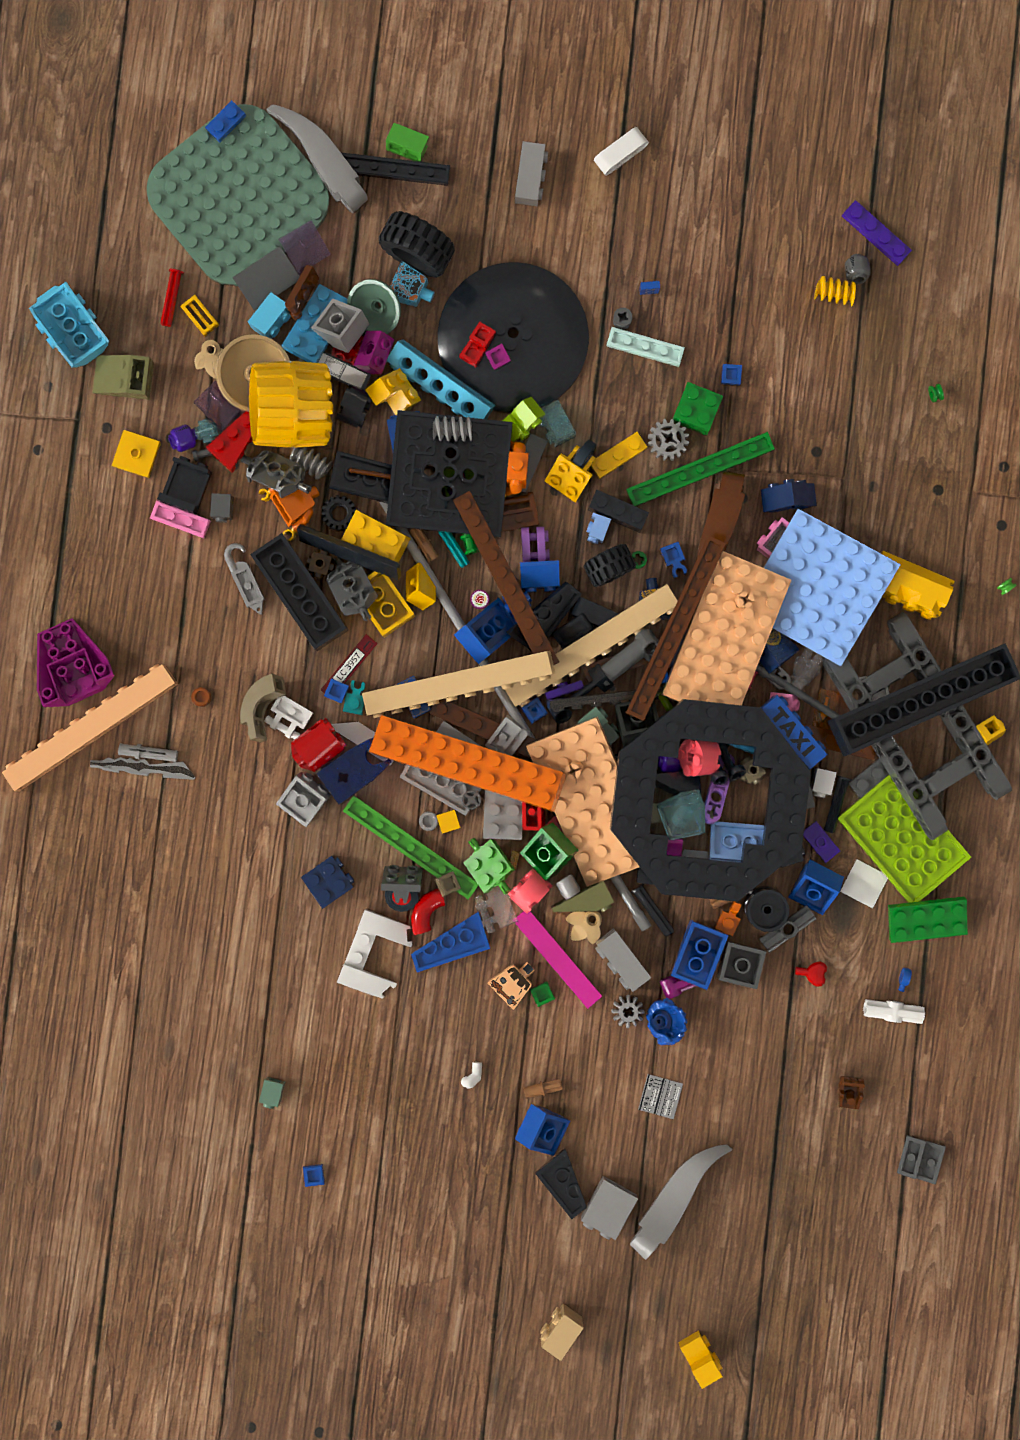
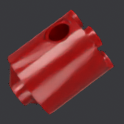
(317, 746)

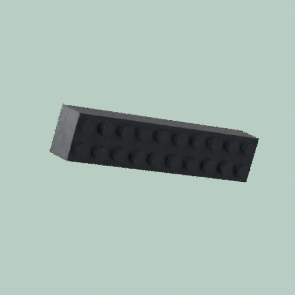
(924, 700)

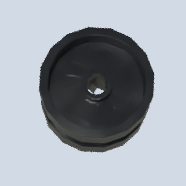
(776, 913)

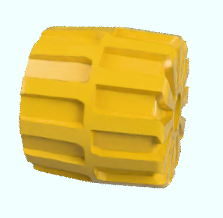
(290, 404)

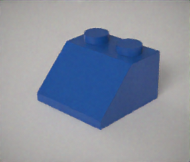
(539, 576)
(816, 887)
(542, 1130)

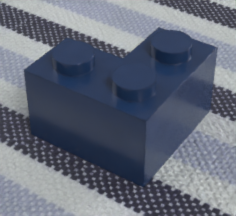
(788, 496)

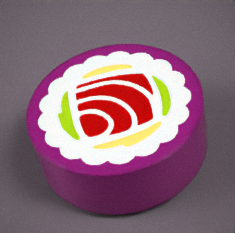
(479, 599)

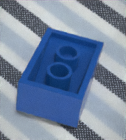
(486, 631)
(699, 954)

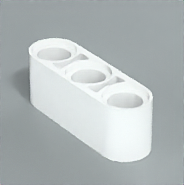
(621, 151)

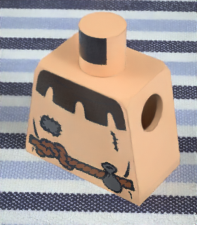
(512, 983)

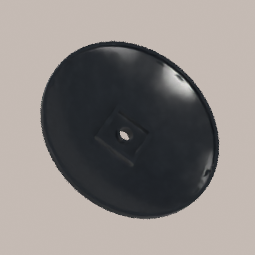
(549, 342)

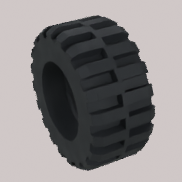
(416, 244)

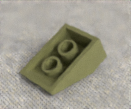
(588, 899)

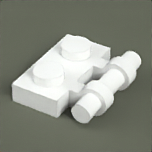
(292, 712)

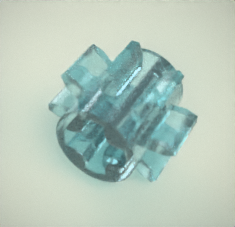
(206, 431)

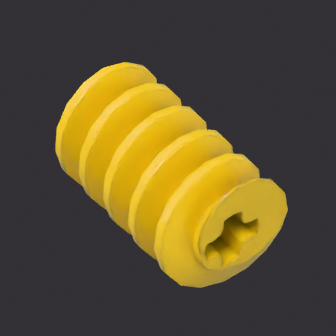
(835, 290)

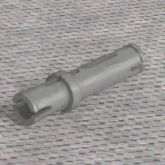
(147, 752)

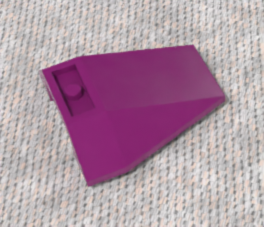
(69, 665)

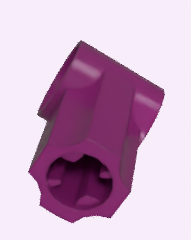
(674, 987)

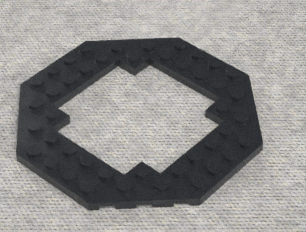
(784, 808)

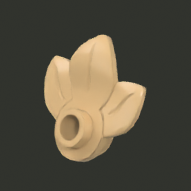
(208, 360)
(583, 928)

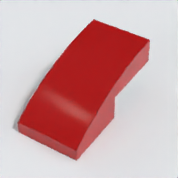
(478, 344)

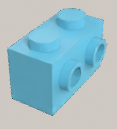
(269, 316)

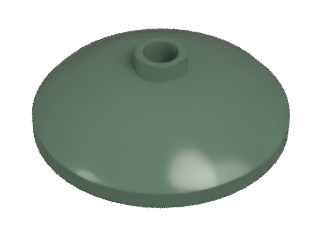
(366, 296)

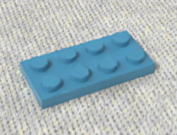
(302, 339)

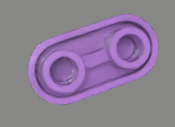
(541, 536)

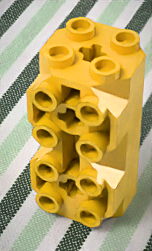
(918, 589)

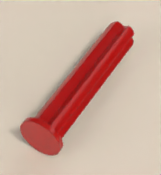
(171, 297)

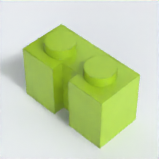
(524, 418)

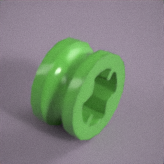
(1006, 586)

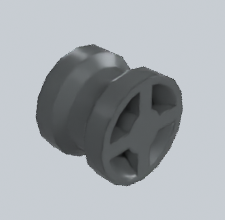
(620, 322)
(470, 801)

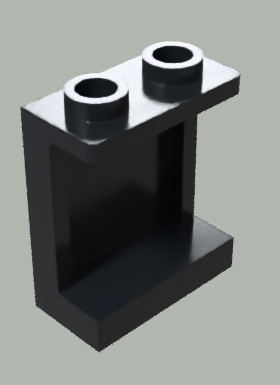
(185, 485)

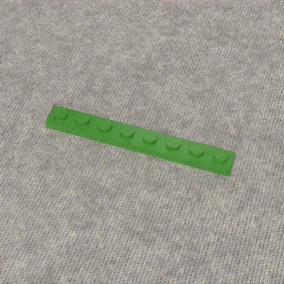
(407, 844)

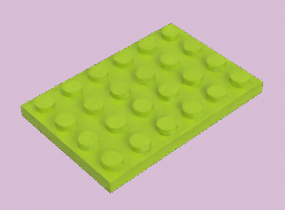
(898, 844)

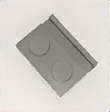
(507, 737)

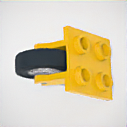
(569, 476)

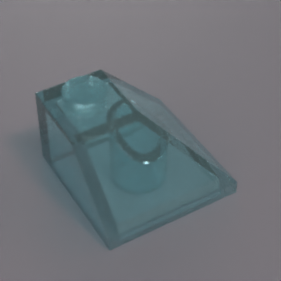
(683, 815)

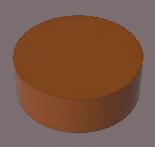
(201, 697)

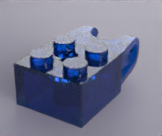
(357, 767)

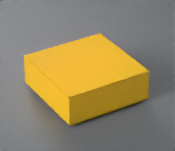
(448, 821)

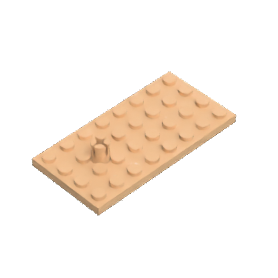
(727, 633)
(586, 797)

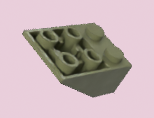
(123, 376)

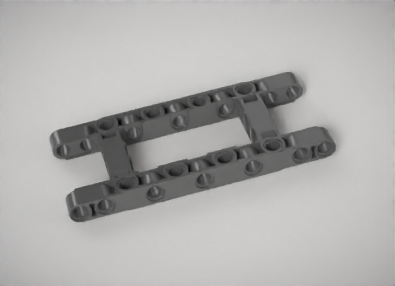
(965, 736)

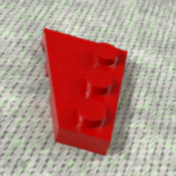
(232, 442)

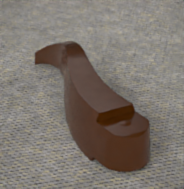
(724, 509)

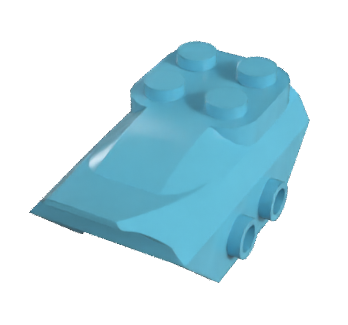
(69, 325)

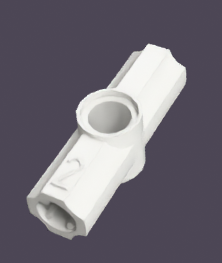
(894, 1011)

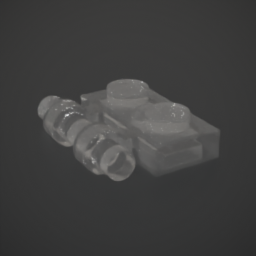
(502, 909)

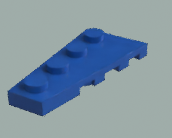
(456, 943)

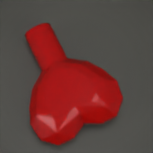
(814, 973)

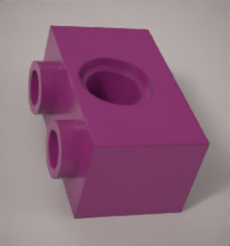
(374, 352)

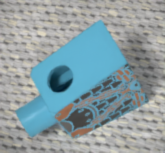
(410, 286)

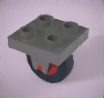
(401, 886)

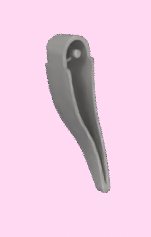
(325, 157)
(673, 1200)

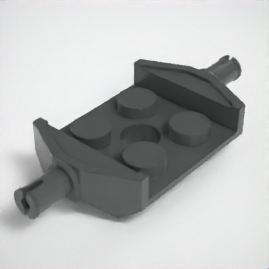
(284, 480)
(356, 597)

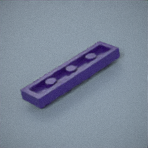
(876, 233)

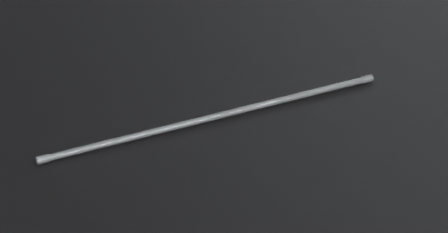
(637, 913)

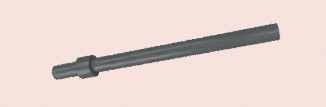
(795, 691)

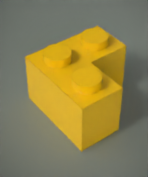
(395, 390)
(703, 1363)

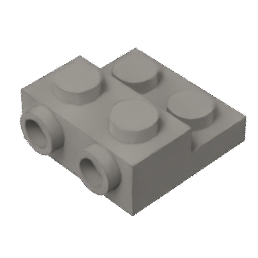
(303, 798)

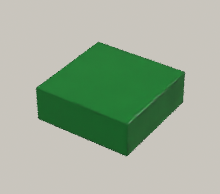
(542, 994)

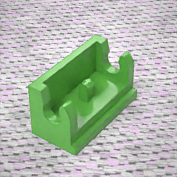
(407, 142)

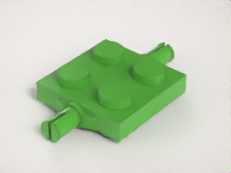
(489, 866)

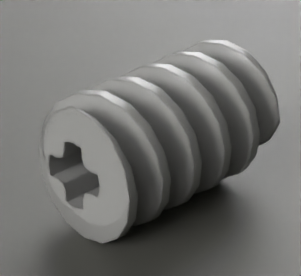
(452, 428)
(310, 462)

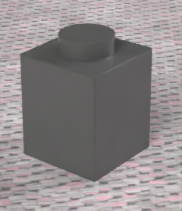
(222, 507)

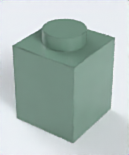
(271, 1092)

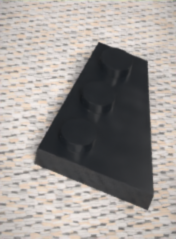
(562, 1183)

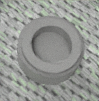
(428, 821)

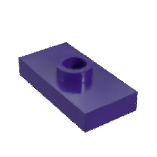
(563, 689)
(820, 842)

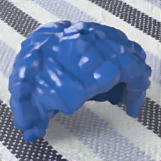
(670, 1023)

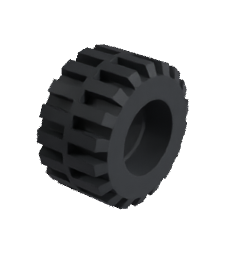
(609, 565)

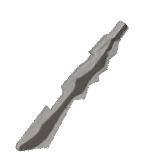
(142, 767)

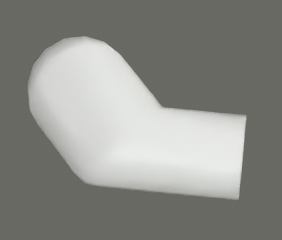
(474, 1078)

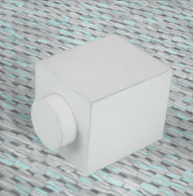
(822, 782)

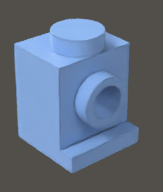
(598, 528)

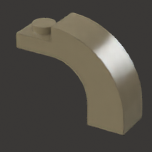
(256, 702)

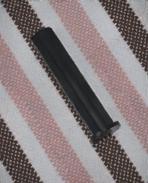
(836, 804)
(653, 910)

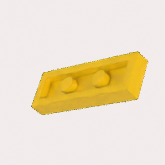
(618, 455)

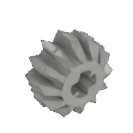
(629, 1017)

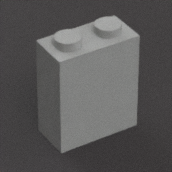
(608, 1208)

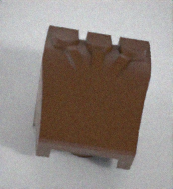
(850, 1092)

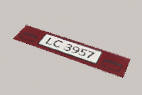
(352, 661)

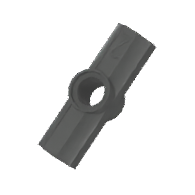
(798, 921)

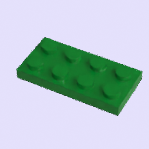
(927, 919)

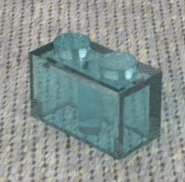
(557, 424)

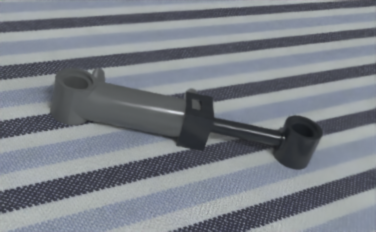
(604, 675)

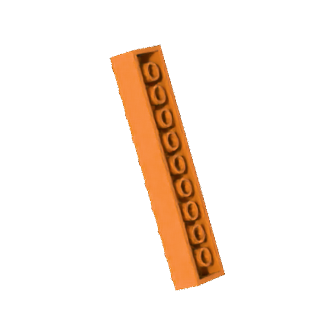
(468, 763)

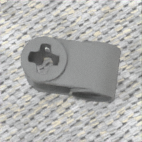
(568, 887)

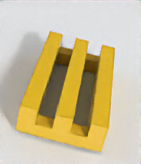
(209, 327)

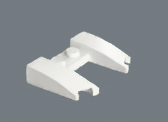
(352, 970)

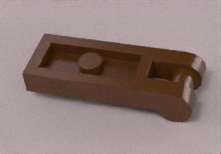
(301, 292)

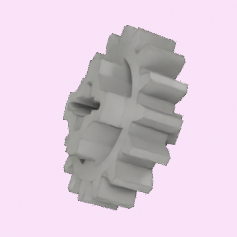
(663, 435)

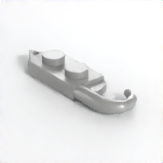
(244, 579)

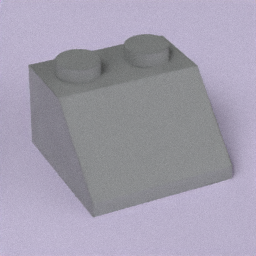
(341, 325)

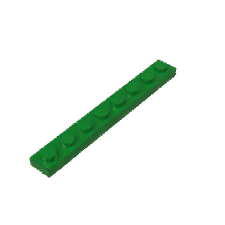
(700, 469)

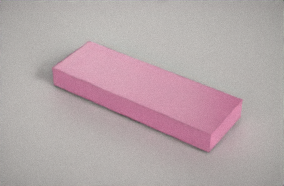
(180, 519)

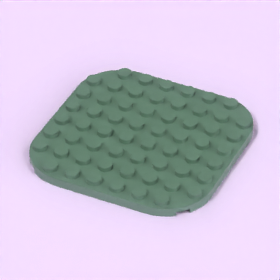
(236, 195)

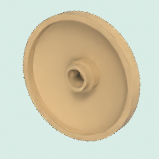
(235, 365)

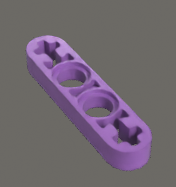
(722, 791)

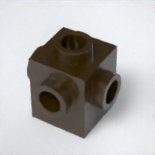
(327, 567)

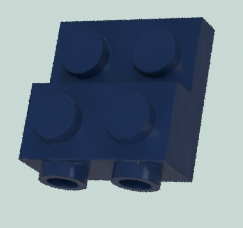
(328, 881)

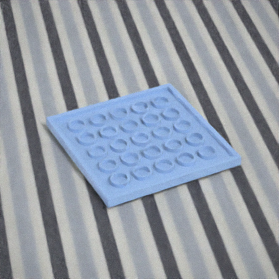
(831, 585)

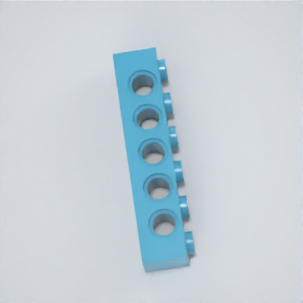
(397, 359)

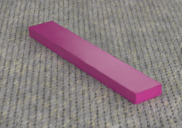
(558, 959)

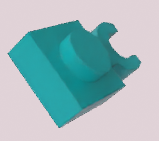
(354, 702)

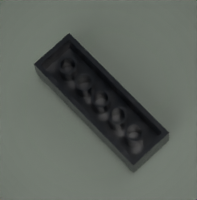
(299, 592)

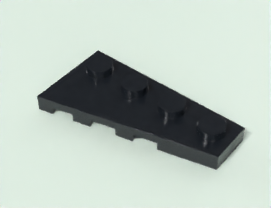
(550, 611)

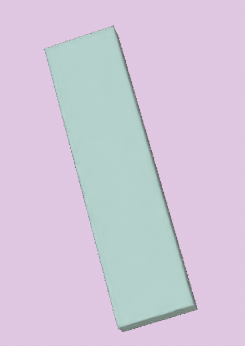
(645, 346)

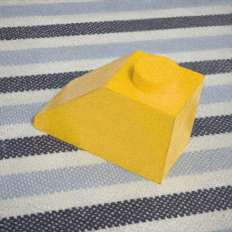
(419, 587)

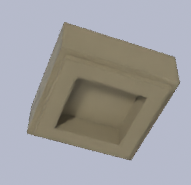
(447, 884)

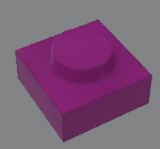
(498, 356)

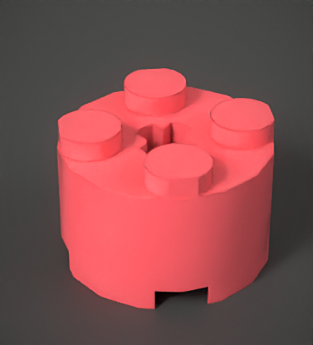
(699, 757)
(530, 890)

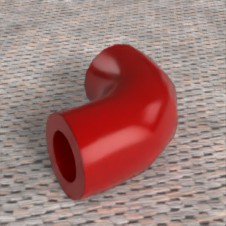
(423, 909)

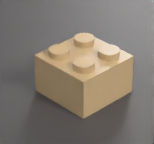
(561, 1331)

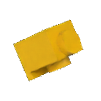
(993, 725)

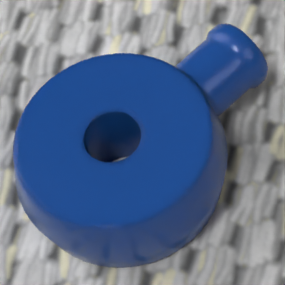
(904, 978)

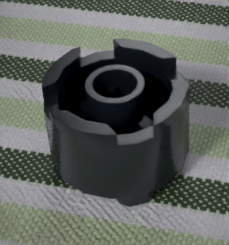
(353, 406)

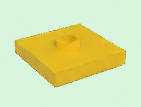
(136, 454)

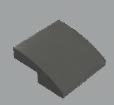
(921, 1159)

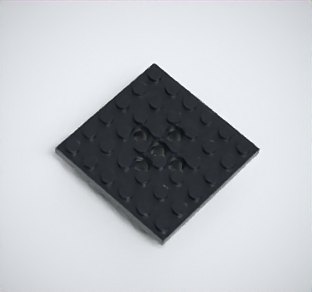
(418, 499)

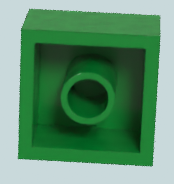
(697, 408)
(549, 851)

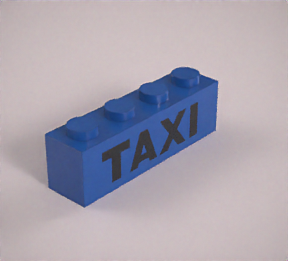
(794, 732)

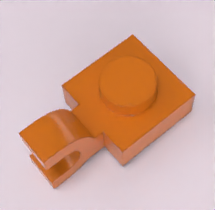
(728, 920)

